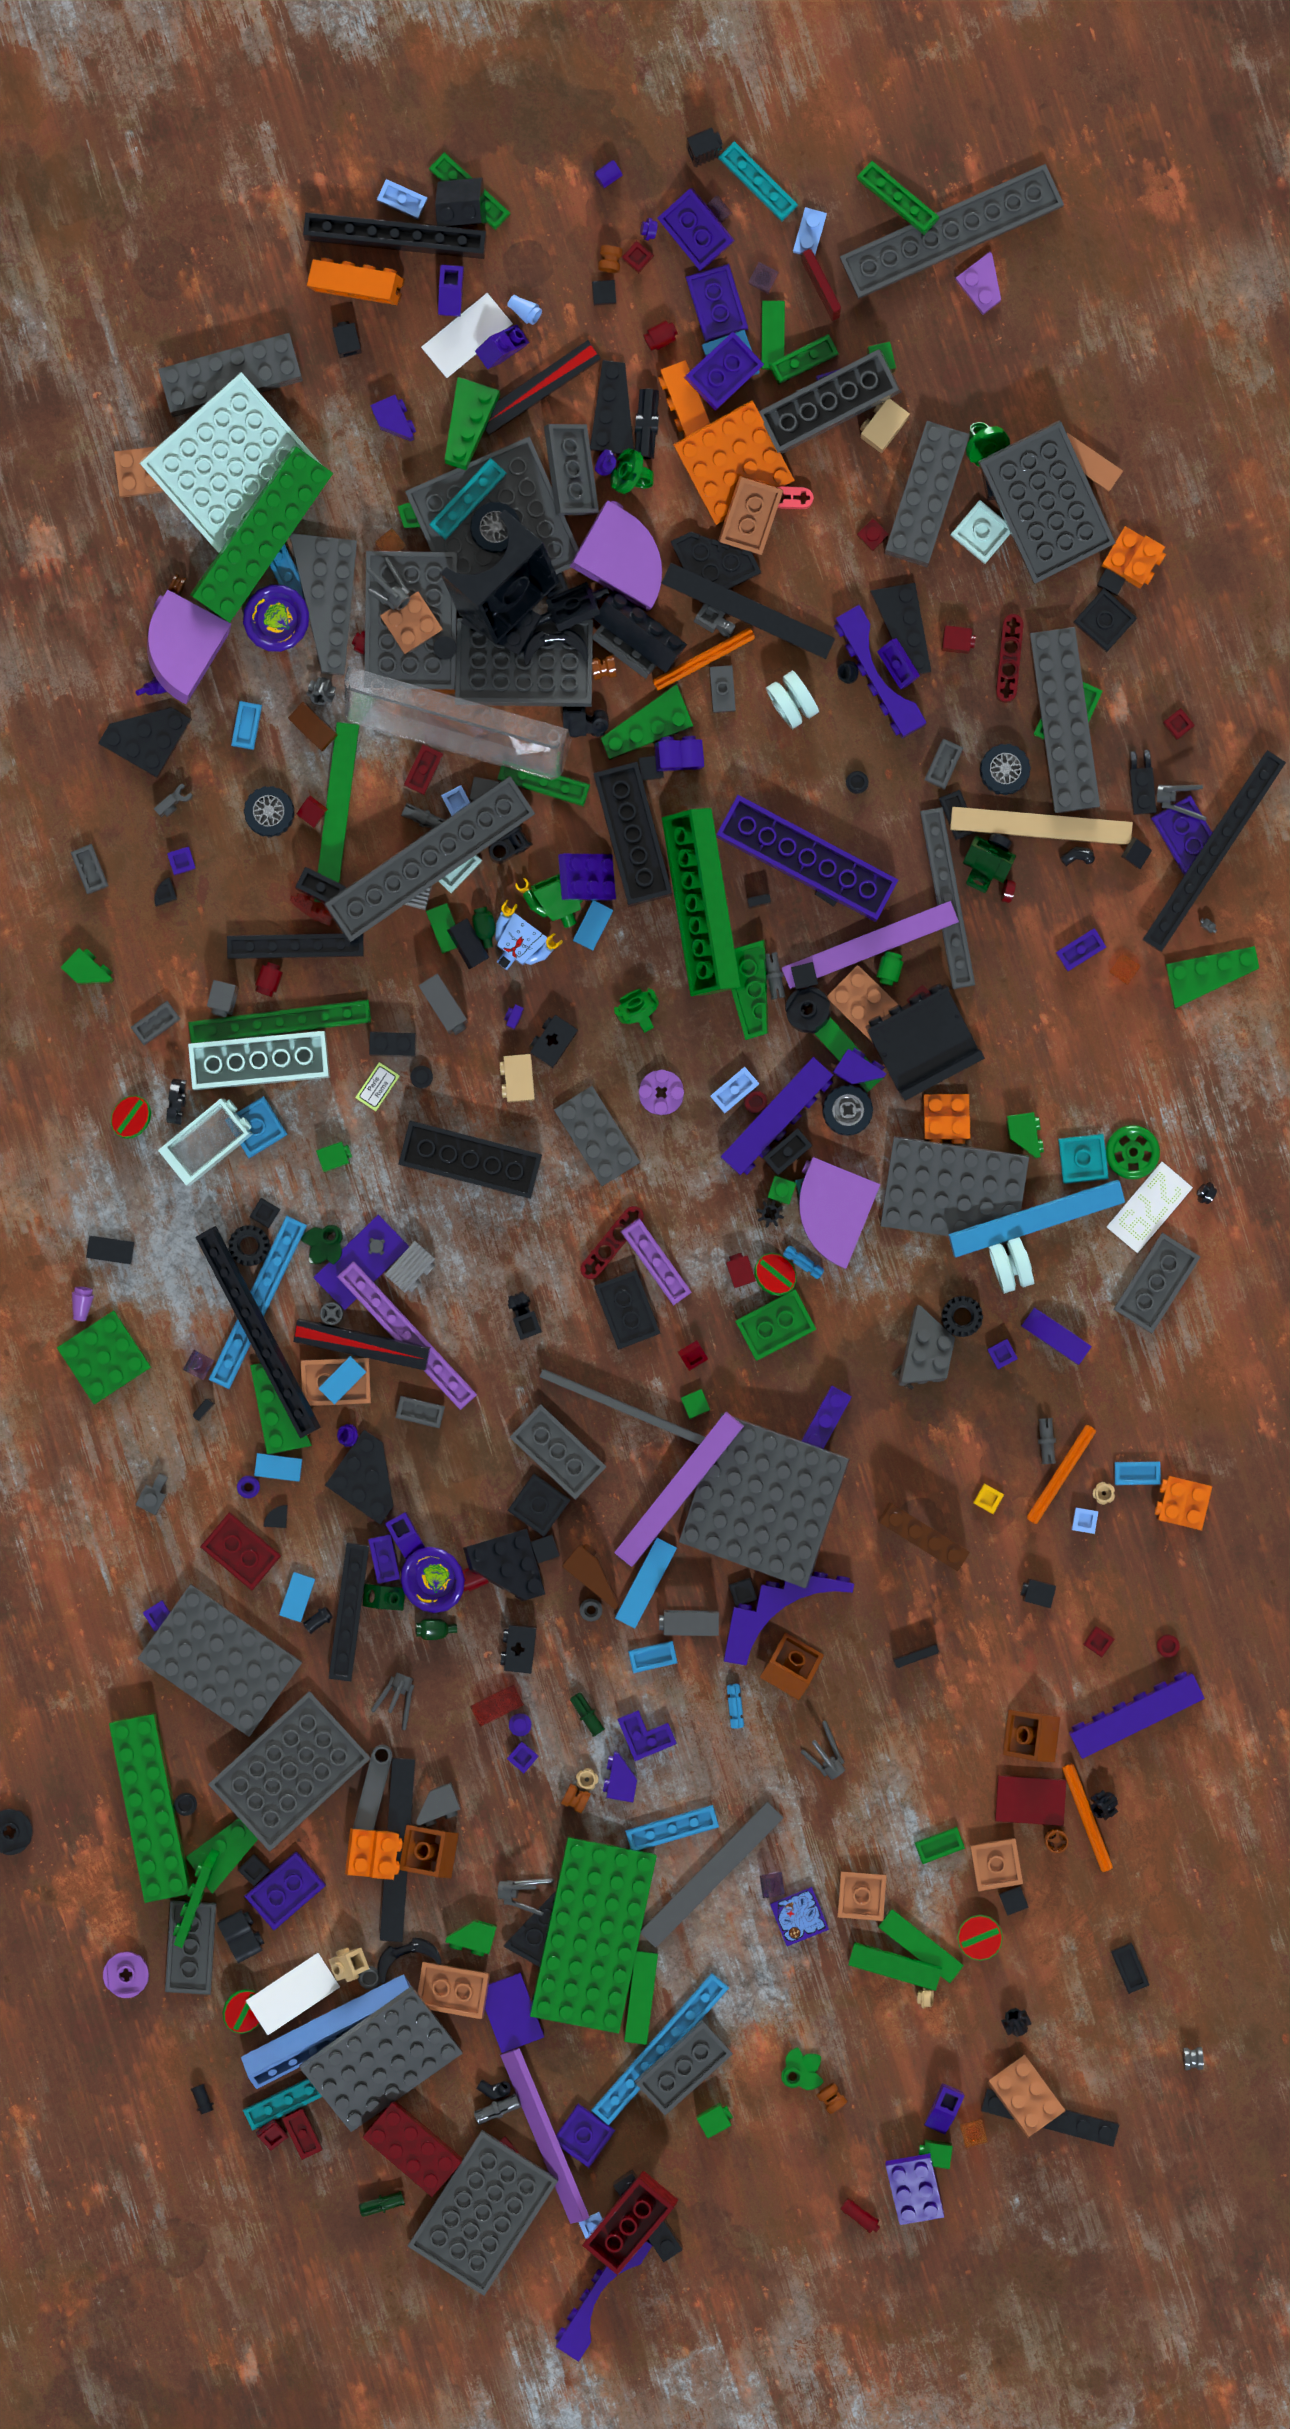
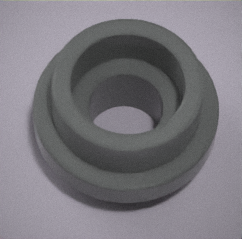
(591, 1617)

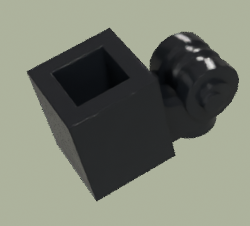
(580, 723)
(525, 1321)

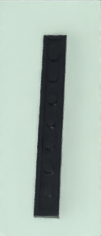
(748, 610)
(399, 1816)

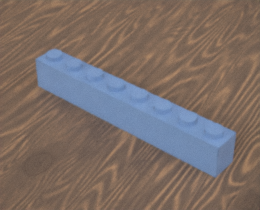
(300, 2044)

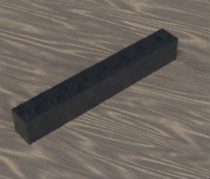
(394, 235)

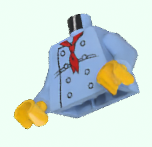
(521, 940)

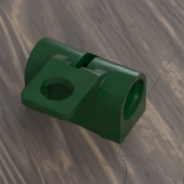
(987, 863)

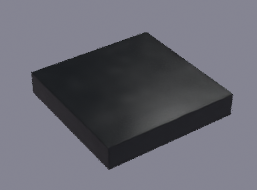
(1105, 620)
(539, 1505)

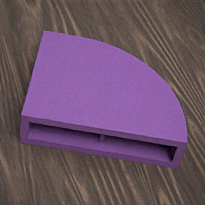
(621, 556)
(183, 644)
(834, 1209)

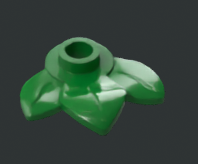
(804, 2067)

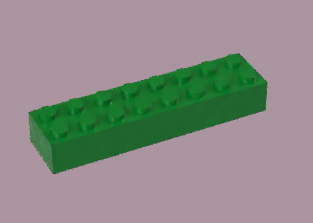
(261, 533)
(701, 902)
(150, 1807)

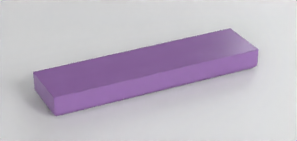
(656, 1261)

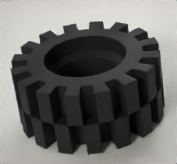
(249, 1231)
(976, 1316)

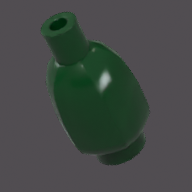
(484, 925)
(434, 1629)

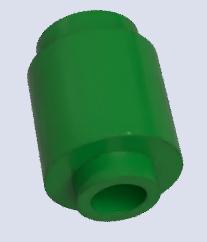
(890, 968)

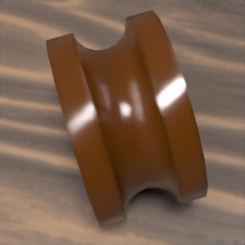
(177, 584)

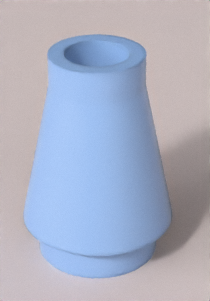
(526, 310)

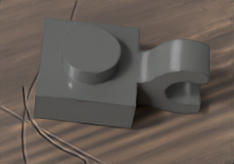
(713, 619)
(169, 804)
(152, 1497)

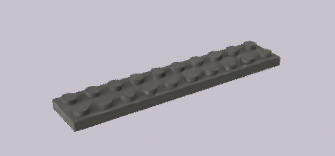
(956, 231)
(429, 859)

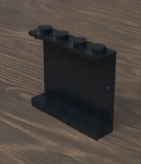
(923, 1041)

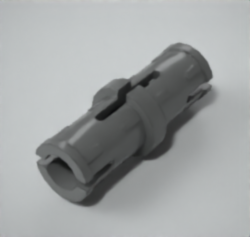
(420, 816)
(774, 976)
(1047, 1441)
(497, 2109)

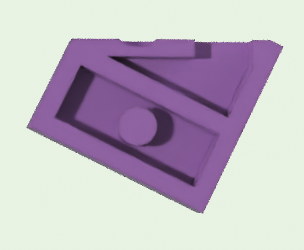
(981, 284)

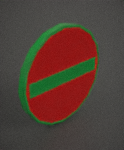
(130, 1117)
(775, 1274)
(980, 1937)
(238, 2014)

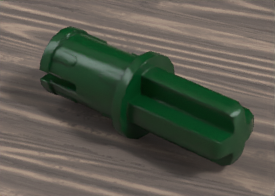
(587, 1714)
(381, 2204)

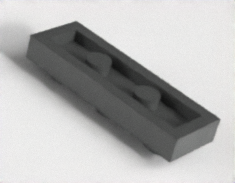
(623, 651)

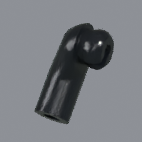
(1079, 853)
(494, 2091)

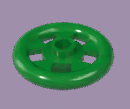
(1132, 1132)

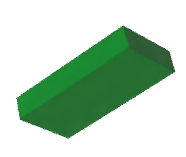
(441, 920)
(939, 1845)

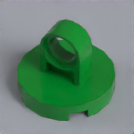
(985, 441)
(631, 473)
(637, 1007)

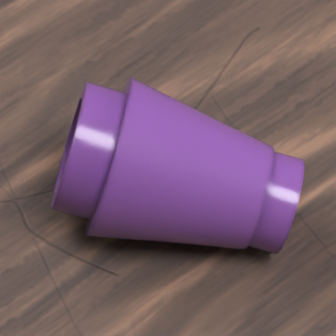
(81, 1302)

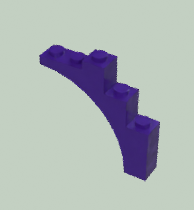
(748, 1623)

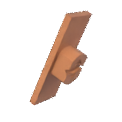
(1095, 466)

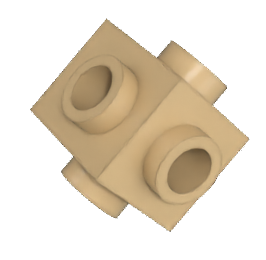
(348, 1964)

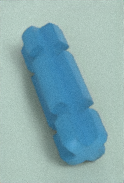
(803, 1262)
(735, 1706)

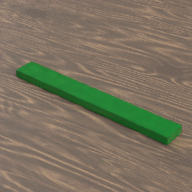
(338, 801)
(280, 1022)

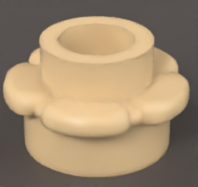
(1103, 1499)
(593, 1779)
(925, 1997)

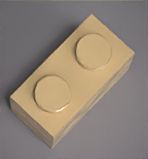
(884, 425)
(518, 1078)

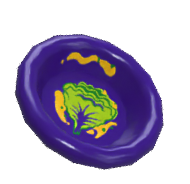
(276, 618)
(432, 1579)

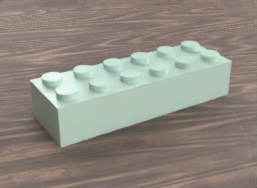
(259, 1060)

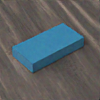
(246, 725)
(593, 925)
(342, 1380)
(278, 1467)
(1137, 1473)
(297, 1597)
(652, 1656)

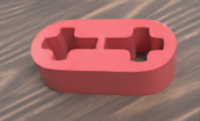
(794, 503)

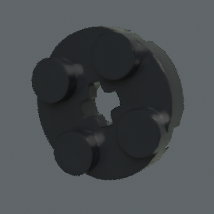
(804, 998)
(177, 1100)
(22, 1836)

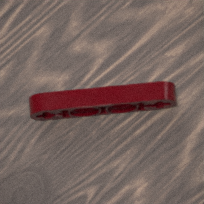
(1007, 658)
(608, 1239)

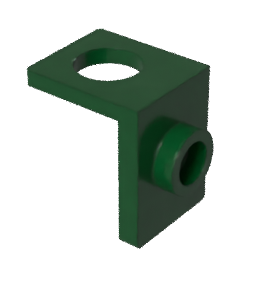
(385, 1597)

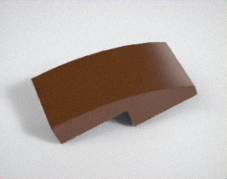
(312, 726)

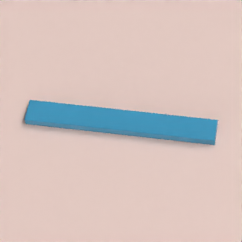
(1036, 1218)
(263, 1293)
(681, 2023)

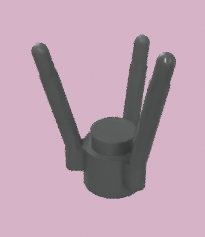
(397, 597)
(1167, 793)
(400, 1685)
(832, 1766)
(509, 1889)

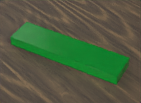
(446, 170)
(897, 197)
(561, 788)
(838, 1043)
(920, 1944)
(895, 1966)
(641, 1997)

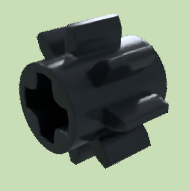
(772, 1207)
(1104, 1805)
(1016, 2022)

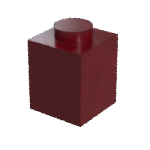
(958, 639)
(740, 1270)

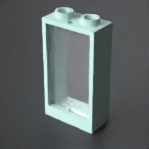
(206, 1141)

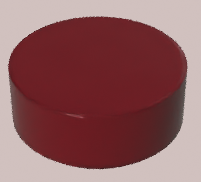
(1008, 891)
(755, 1102)
(1167, 1646)

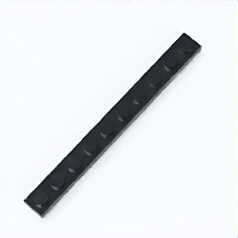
(1214, 851)
(258, 1332)

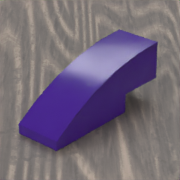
(1056, 1336)

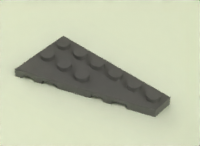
(327, 584)

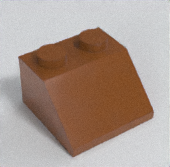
(792, 1666)
(1031, 1736)
(428, 1851)

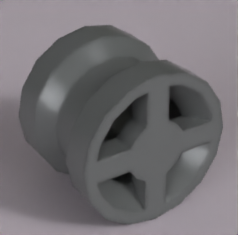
(331, 1313)
(1193, 2058)

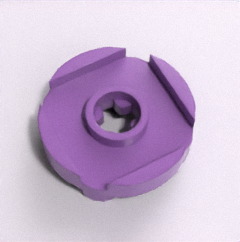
(661, 1105)
(134, 1964)

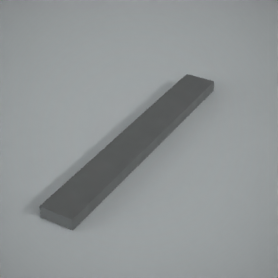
(945, 891)
(621, 1406)
(711, 1874)

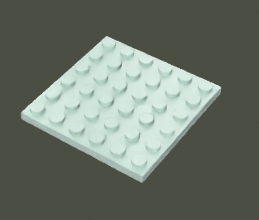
(222, 459)

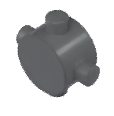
(1208, 925)
(376, 1246)

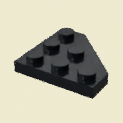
(715, 560)
(146, 738)
(364, 1478)
(507, 1564)

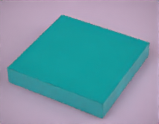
(1083, 1158)

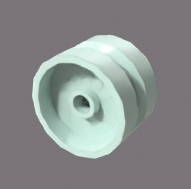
(790, 701)
(1014, 1264)

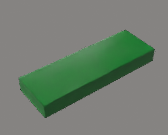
(772, 332)
(803, 359)

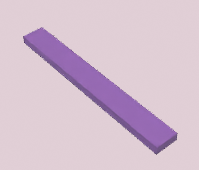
(877, 941)
(401, 1329)
(679, 1489)
(544, 2135)

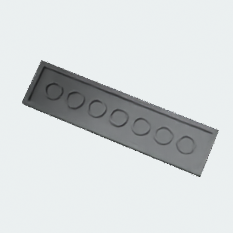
(1064, 720)

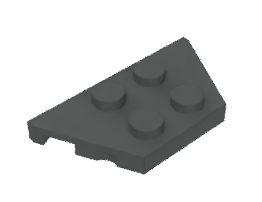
(926, 1351)

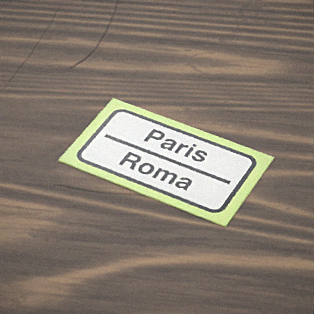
(377, 1086)

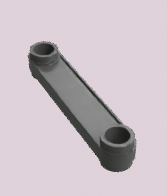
(373, 1790)

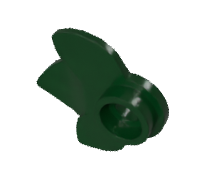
(322, 1247)

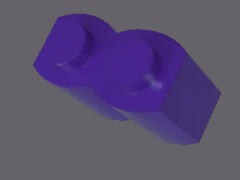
(679, 754)

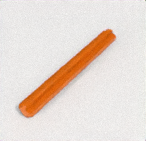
(703, 659)
(1061, 1474)
(1087, 1817)

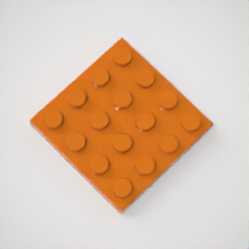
(731, 449)

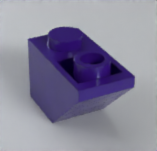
(450, 290)
(501, 346)
(391, 418)
(856, 1069)
(405, 1534)
(622, 1779)
(944, 2108)

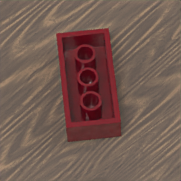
(412, 2148)
(630, 2222)

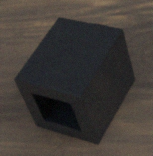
(346, 339)
(1038, 1592)

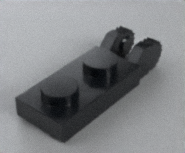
(1142, 785)

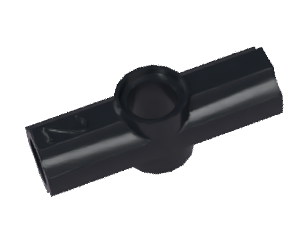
(647, 422)

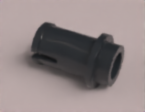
(318, 1620)
(202, 2099)

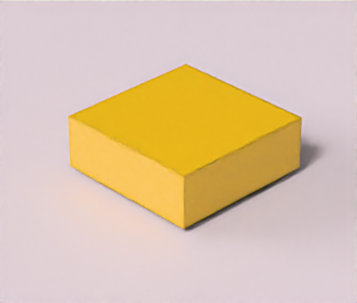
(988, 1498)

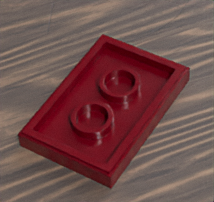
(821, 284)
(240, 1551)
(1030, 1800)

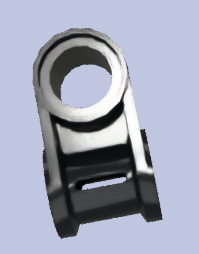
(511, 845)

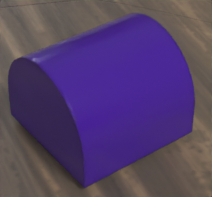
(608, 174)

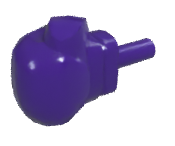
(605, 463)
(151, 688)

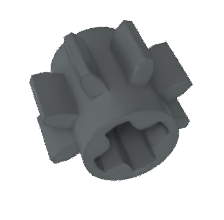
(321, 691)

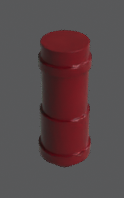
(861, 2216)

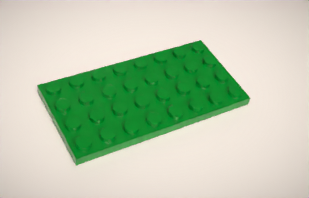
(593, 1935)

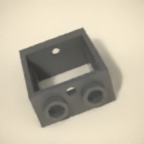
(444, 1004)
(689, 1622)

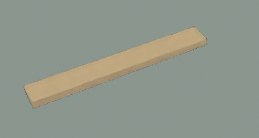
(1041, 826)

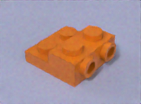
(1134, 557)
(946, 1117)
(1183, 1502)
(373, 1854)

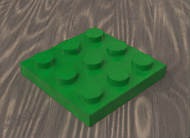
(104, 1357)

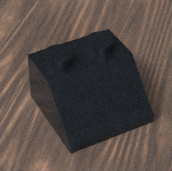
(460, 203)

